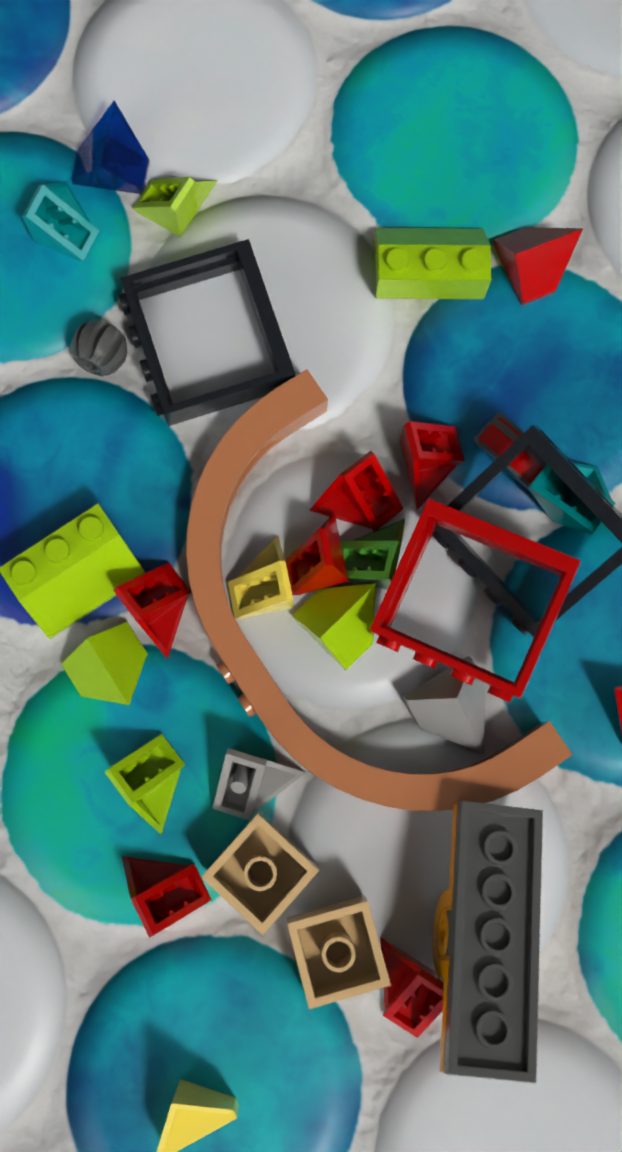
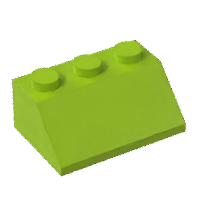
(431, 263)
(71, 571)

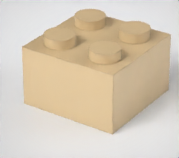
(260, 873)
(337, 952)

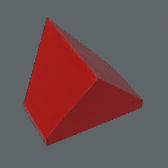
(536, 259)
(429, 456)
(361, 495)
(318, 560)
(156, 603)
(163, 891)
(414, 992)

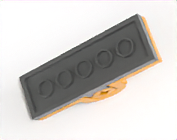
(490, 943)

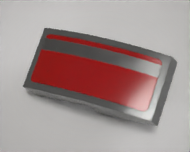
(498, 437)

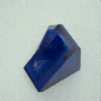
(112, 156)

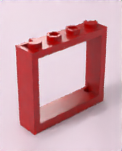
(494, 537)

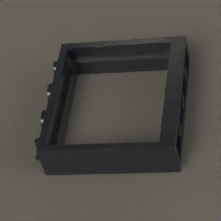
(191, 271)
(474, 565)

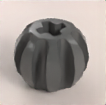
(99, 348)

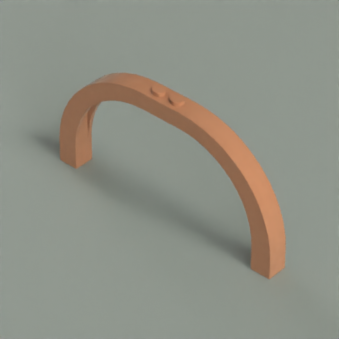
(237, 453)

